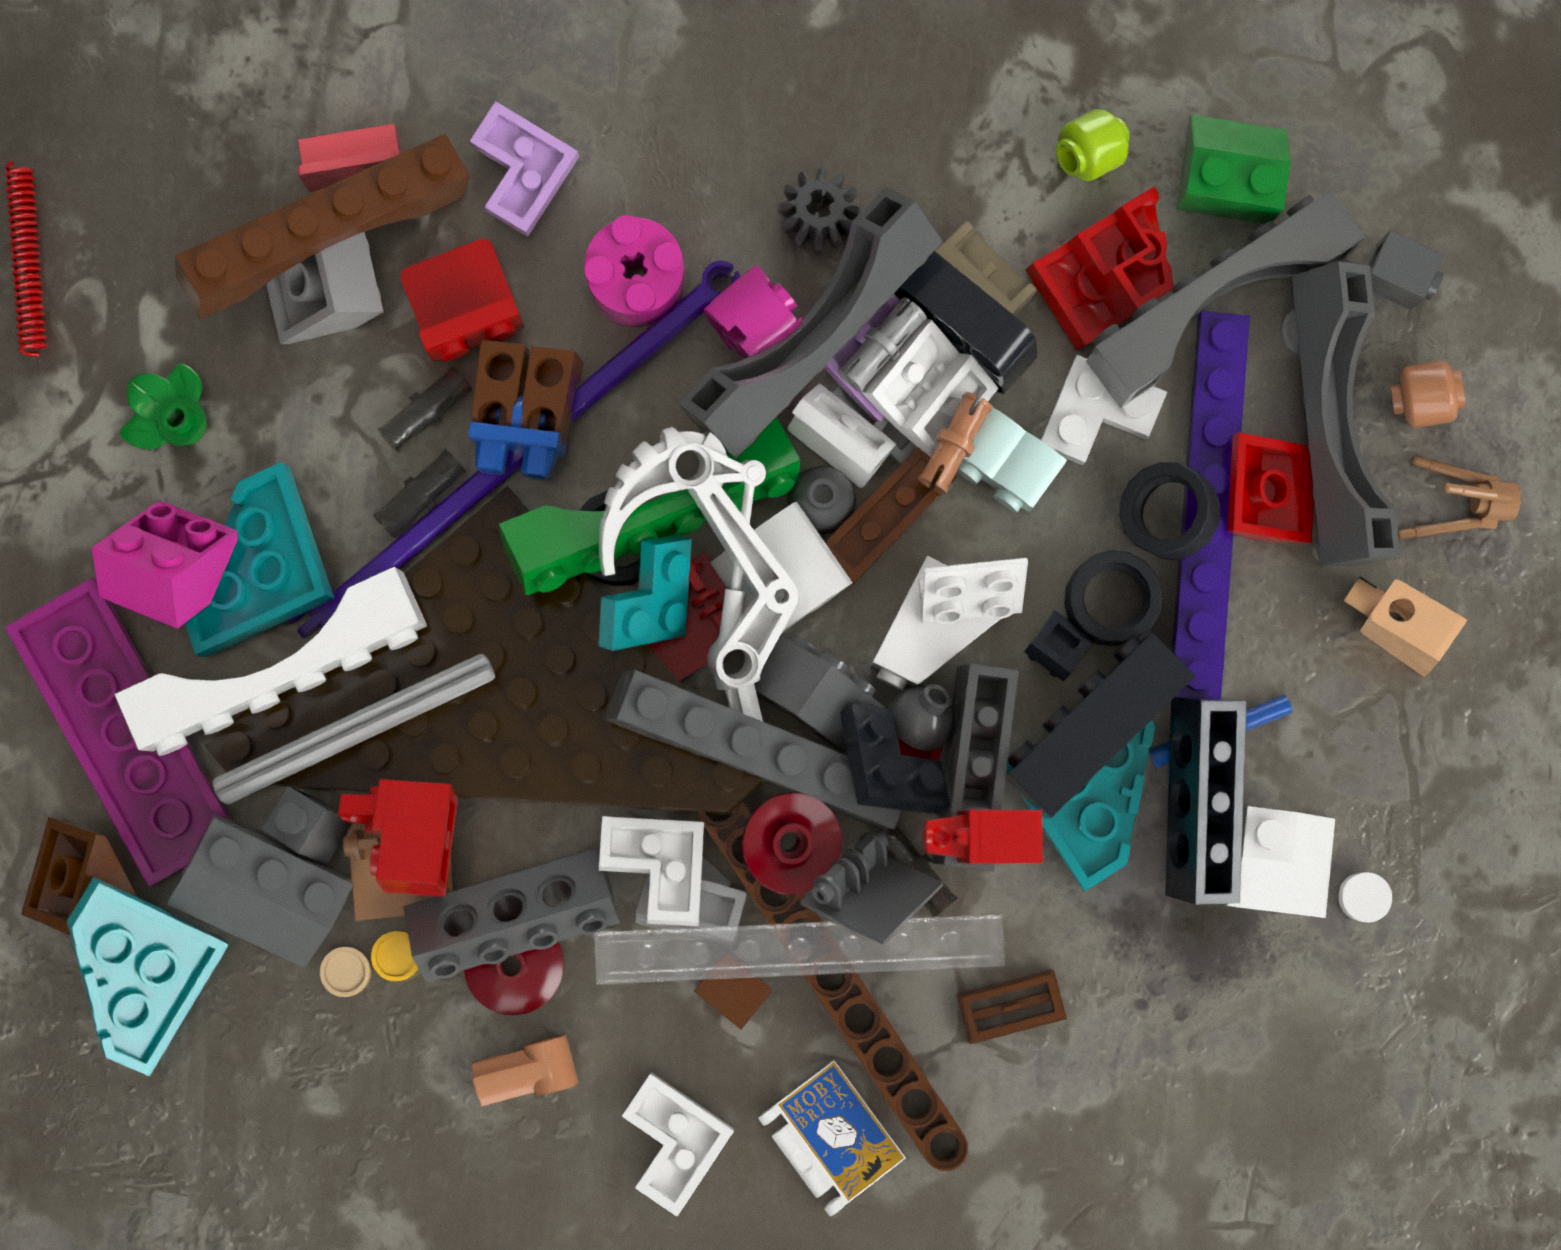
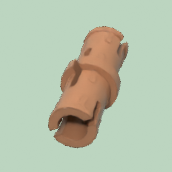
(955, 442)

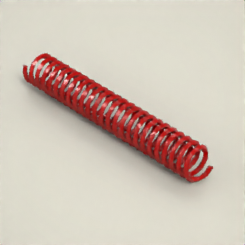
(26, 207)

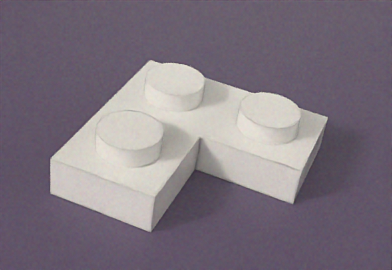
(1086, 404)
(665, 850)
(689, 1140)

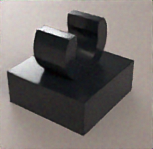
(1058, 646)

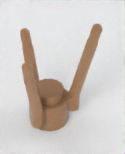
(1488, 497)

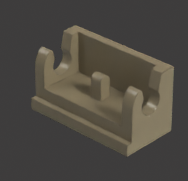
(986, 268)

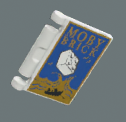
(833, 1137)

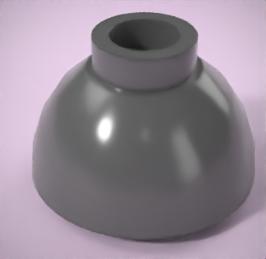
(824, 497)
(923, 716)

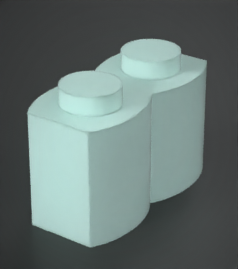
(1011, 462)

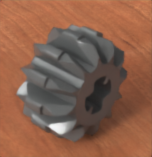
(827, 193)

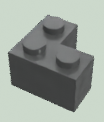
(812, 688)

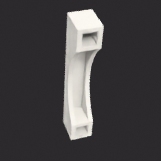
(368, 617)

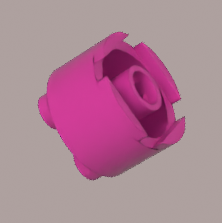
(627, 245)
(752, 313)

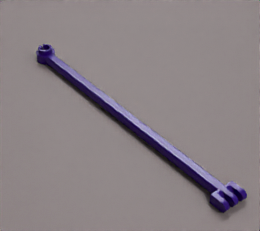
(481, 483)

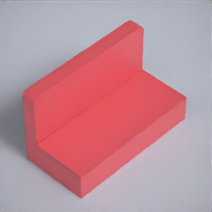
(343, 154)

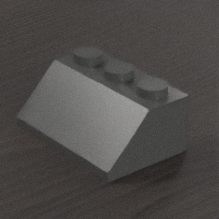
(260, 890)

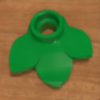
(159, 406)

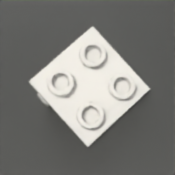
(973, 591)

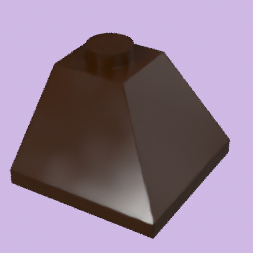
(64, 869)

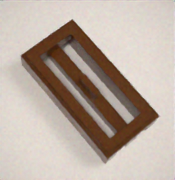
(1052, 995)

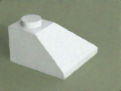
(1285, 861)

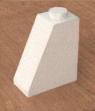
(917, 648)

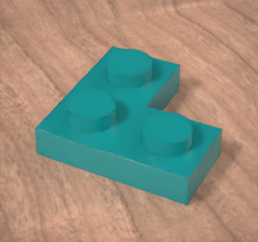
(659, 605)

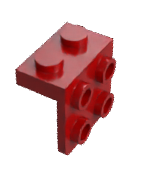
(461, 300)

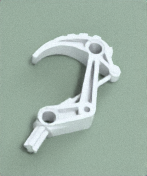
(773, 596)

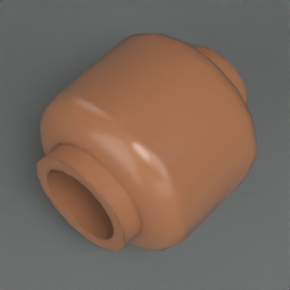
(1428, 394)

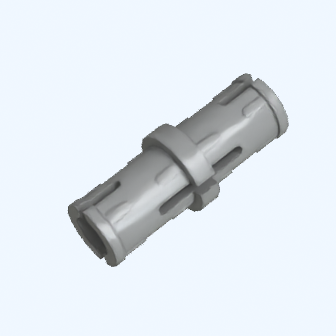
(882, 344)

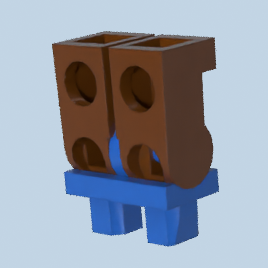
(523, 406)

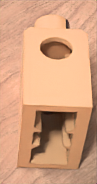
(1426, 625)

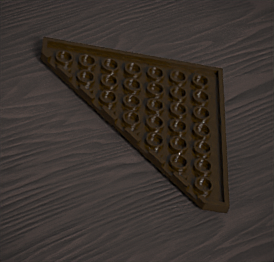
(523, 734)

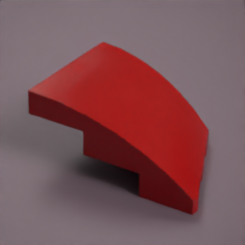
(1106, 270)

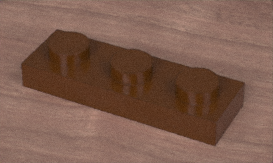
(883, 517)

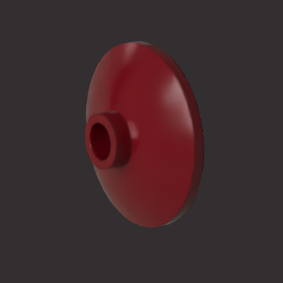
(815, 848)
(519, 993)

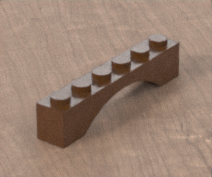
(260, 250)

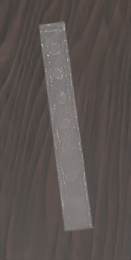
(795, 950)

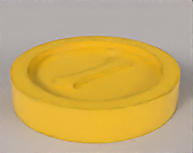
(393, 956)

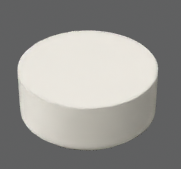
(1365, 897)

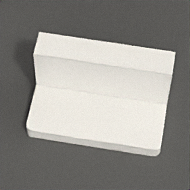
(840, 435)

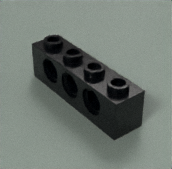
(1205, 800)

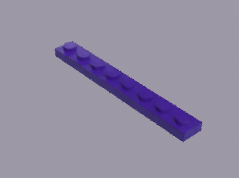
(1205, 576)

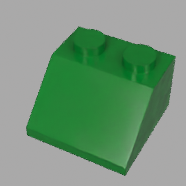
(1234, 170)

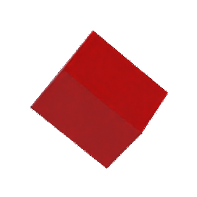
(1270, 490)

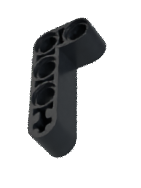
(972, 320)

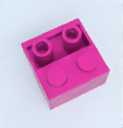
(163, 563)

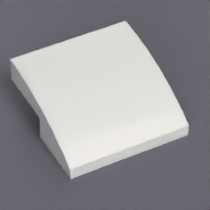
(926, 386)
(802, 556)

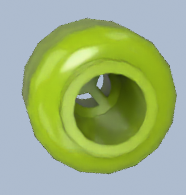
(1092, 145)

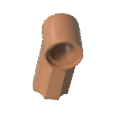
(536, 1069)

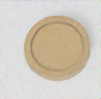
(345, 971)

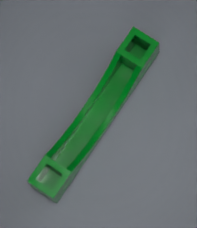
(561, 543)

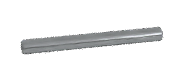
(353, 729)

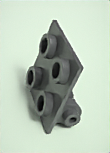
(870, 890)

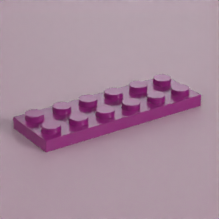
(79, 664)

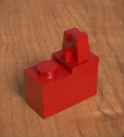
(414, 832)
(986, 836)

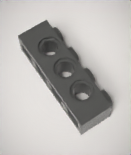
(978, 744)
(487, 907)

